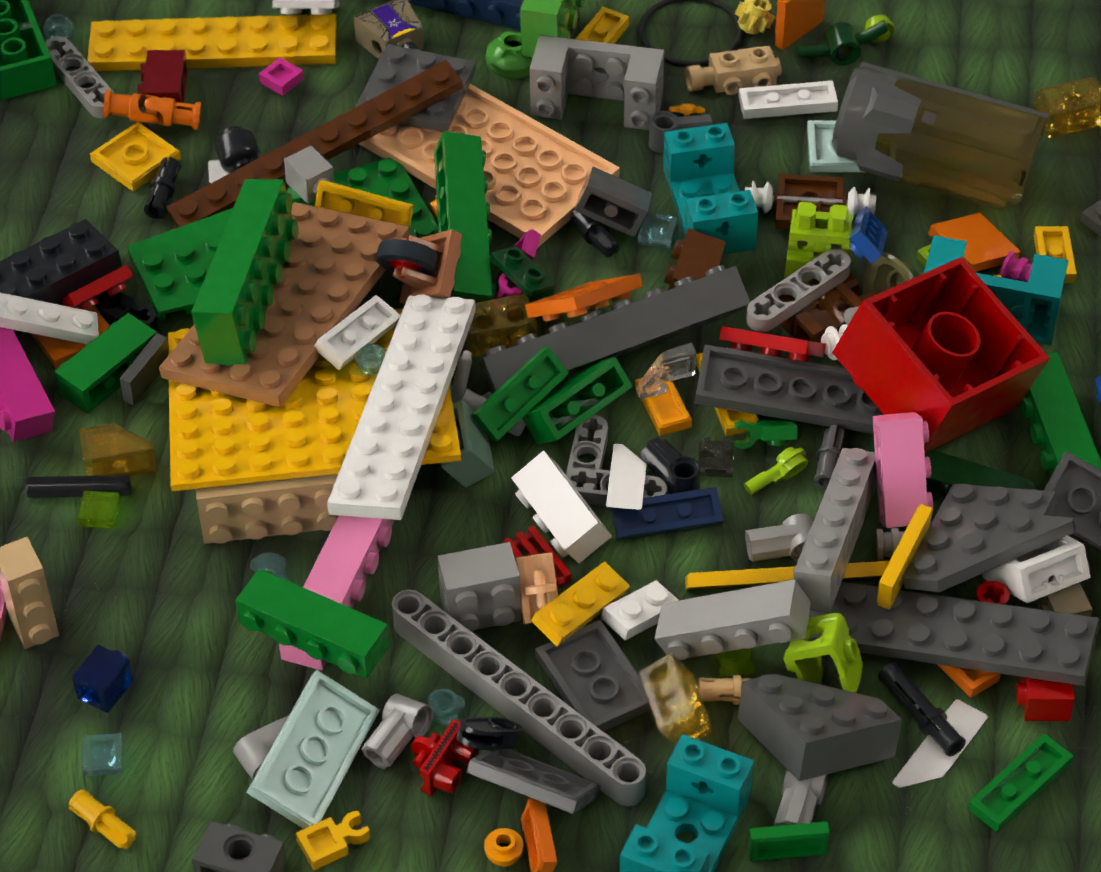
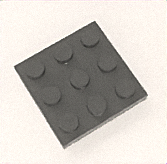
(403, 63)

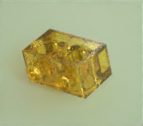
(499, 323)
(675, 699)

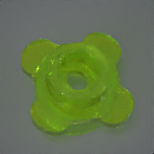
(731, 668)

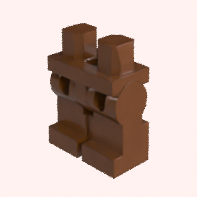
(825, 311)

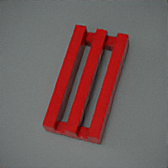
(543, 547)

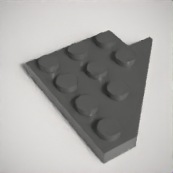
(981, 531)

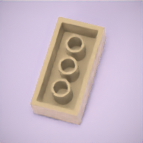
(265, 508)

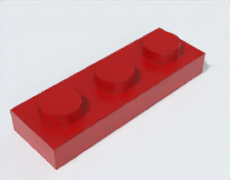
(772, 344)

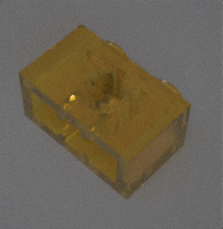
(1070, 106)

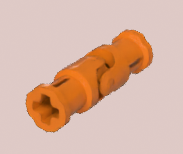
(157, 110)

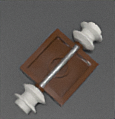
(819, 190)

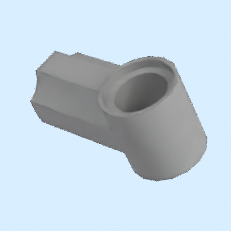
(780, 539)
(401, 721)
(800, 799)

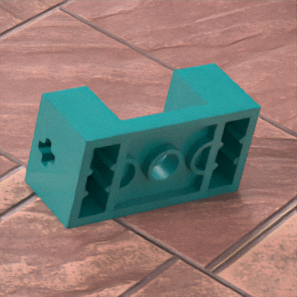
(704, 188)
(1032, 303)
(702, 796)

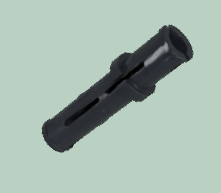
(947, 736)

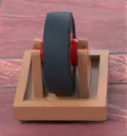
(422, 263)

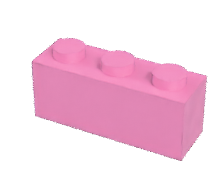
(901, 467)

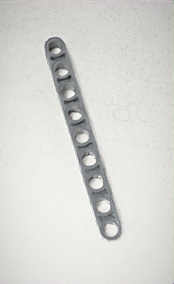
(472, 661)

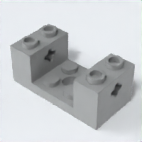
(567, 67)

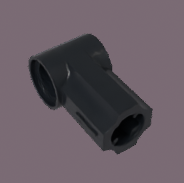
(677, 471)

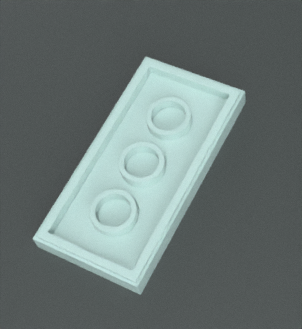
(313, 751)

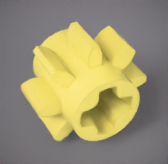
(754, 16)

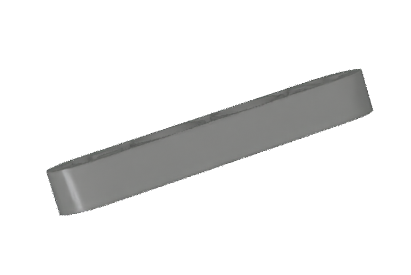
(78, 77)
(803, 293)

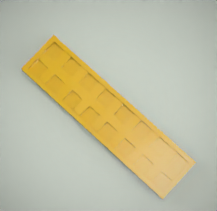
(215, 41)

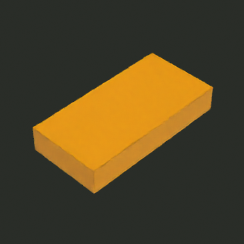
(667, 410)

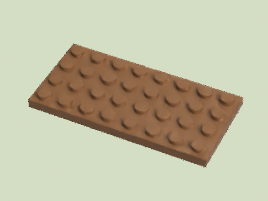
(320, 286)

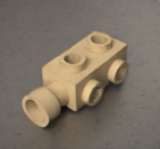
(735, 70)

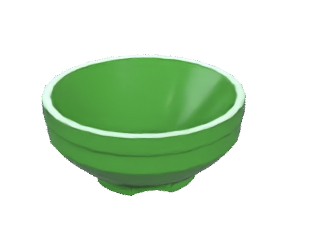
(506, 60)

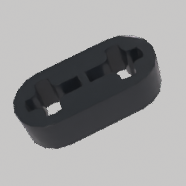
(112, 313)

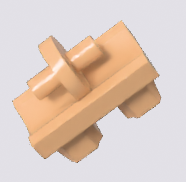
(536, 583)

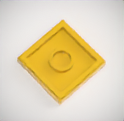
(134, 156)

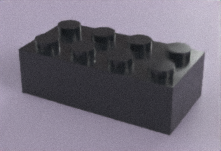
(59, 265)

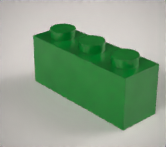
(97, 368)
(577, 400)

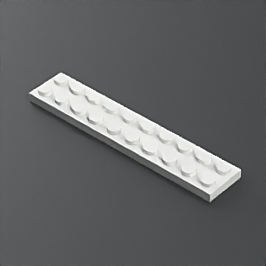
(402, 409)

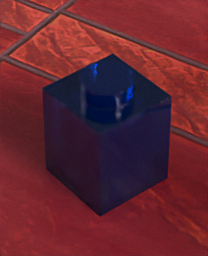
(103, 678)

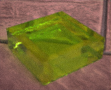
(99, 509)

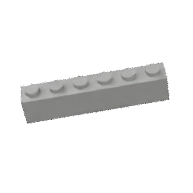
(836, 527)

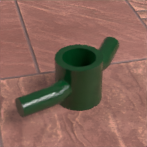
(842, 42)

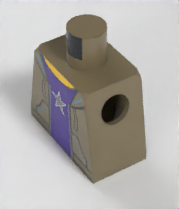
(389, 24)

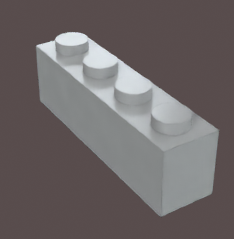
(733, 620)

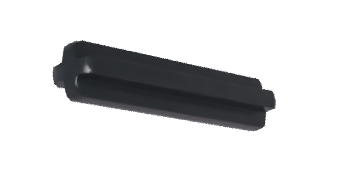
(76, 485)

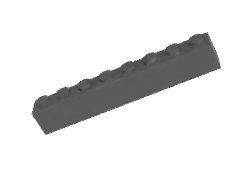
(626, 326)

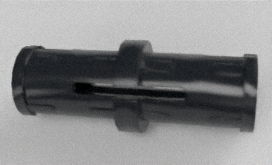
(162, 187)

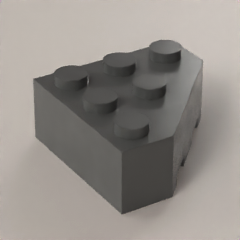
(816, 725)

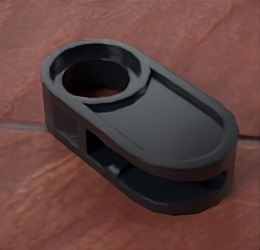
(489, 733)

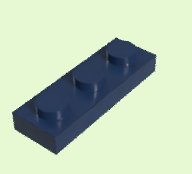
(669, 514)

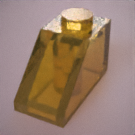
(116, 451)

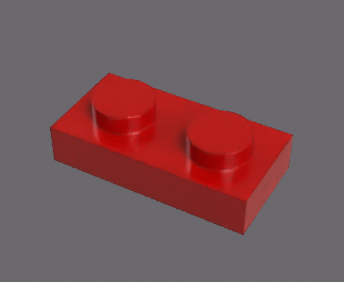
(111, 283)

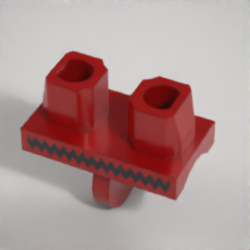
(436, 756)

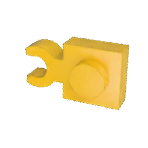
(328, 842)

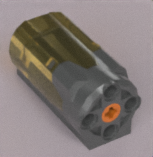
(938, 136)

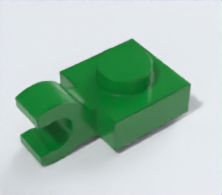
(772, 431)

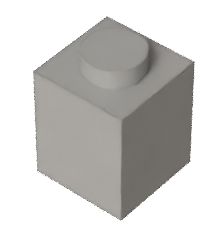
(304, 172)

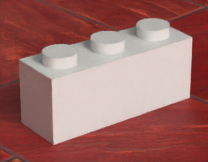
(560, 508)

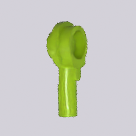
(789, 464)

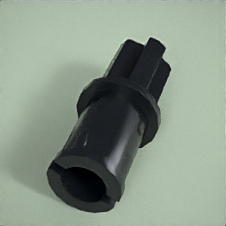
(595, 233)

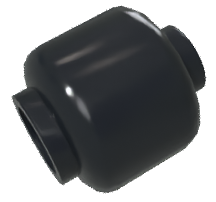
(236, 148)

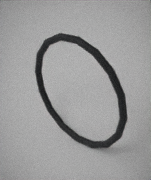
(680, 62)

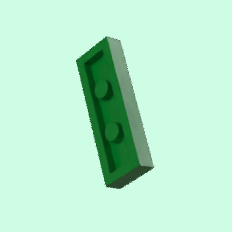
(520, 393)
(1020, 782)

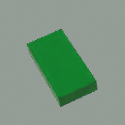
(788, 841)

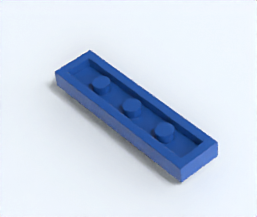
(867, 236)

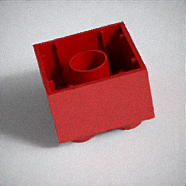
(941, 352)

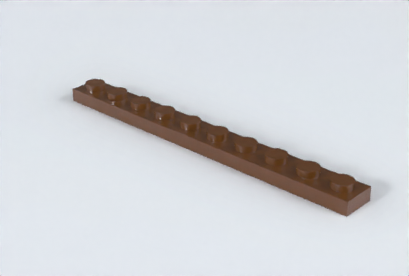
(326, 139)

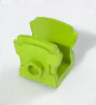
(805, 656)

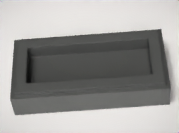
(144, 369)

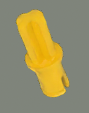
(102, 819)

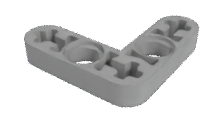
(592, 472)

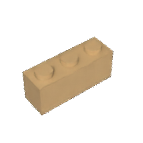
(26, 593)

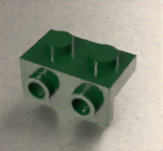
(523, 273)

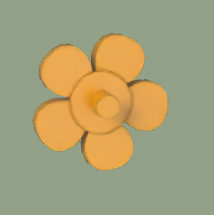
(687, 109)

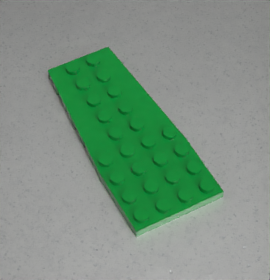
(179, 259)

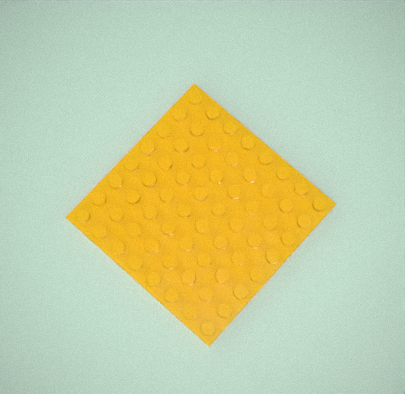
(244, 441)

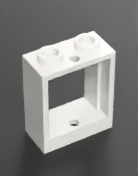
(1029, 574)

